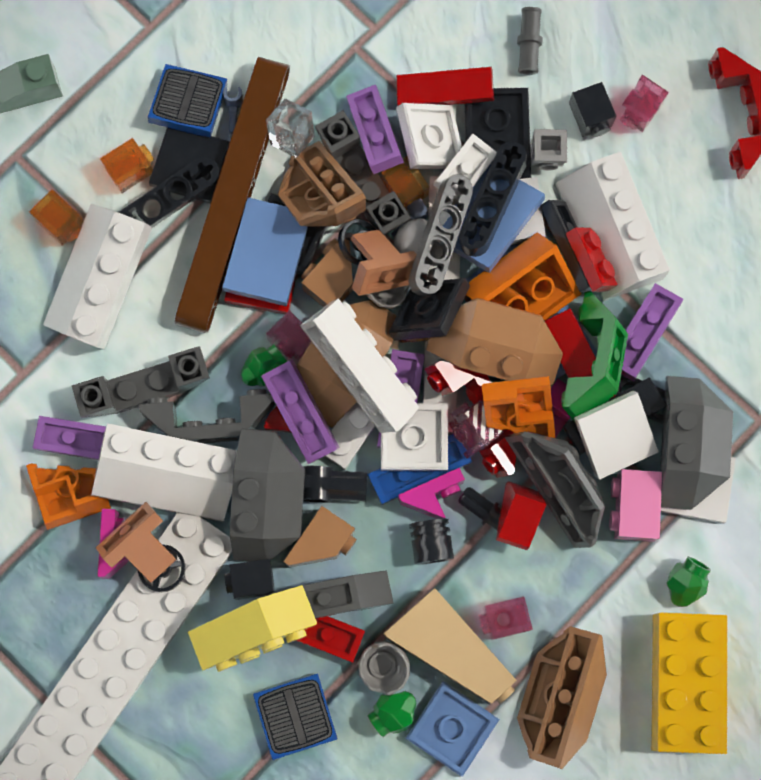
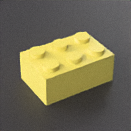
(251, 628)

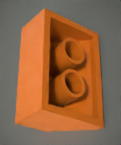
(522, 281)

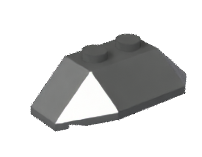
(693, 443)
(562, 484)
(265, 496)

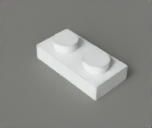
(469, 161)
(350, 435)

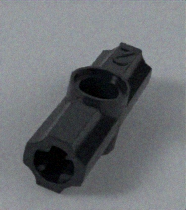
(324, 485)

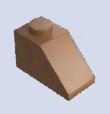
(322, 540)

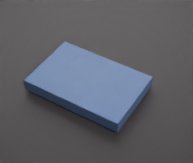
(518, 213)
(265, 253)

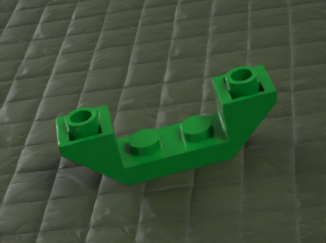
(590, 392)

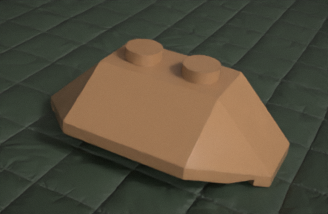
(320, 190)
(499, 342)
(323, 383)
(562, 696)

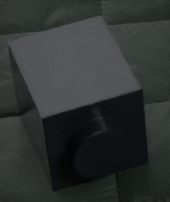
(592, 110)
(250, 579)

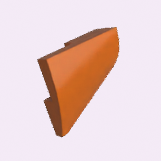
(520, 406)
(65, 494)

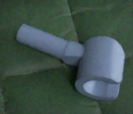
(233, 105)
(417, 210)

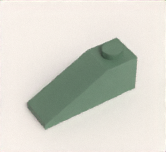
(28, 83)

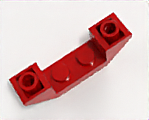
(733, 71)
(446, 379)

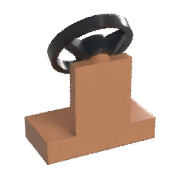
(381, 264)
(142, 549)

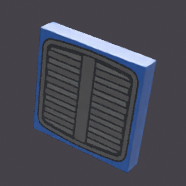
(187, 100)
(295, 716)

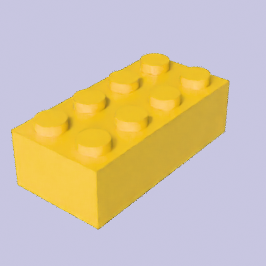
(689, 683)

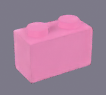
(636, 505)

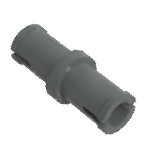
(529, 40)

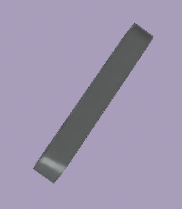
(436, 232)

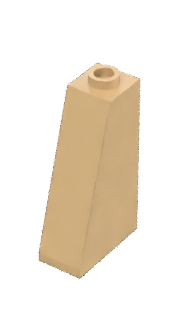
(447, 644)

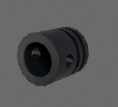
(431, 541)

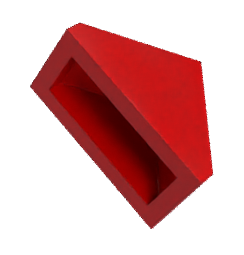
(519, 515)

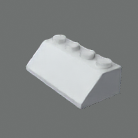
(608, 203)
(97, 276)
(361, 367)
(164, 472)

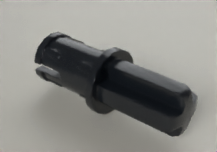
(481, 507)

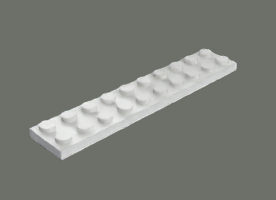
(117, 659)

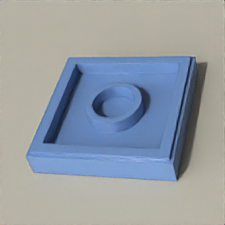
(452, 728)

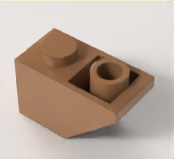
(330, 277)

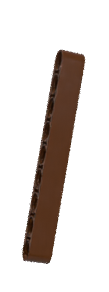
(230, 196)

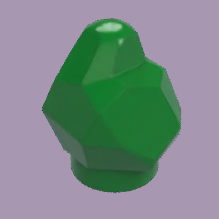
(260, 362)
(688, 582)
(393, 713)

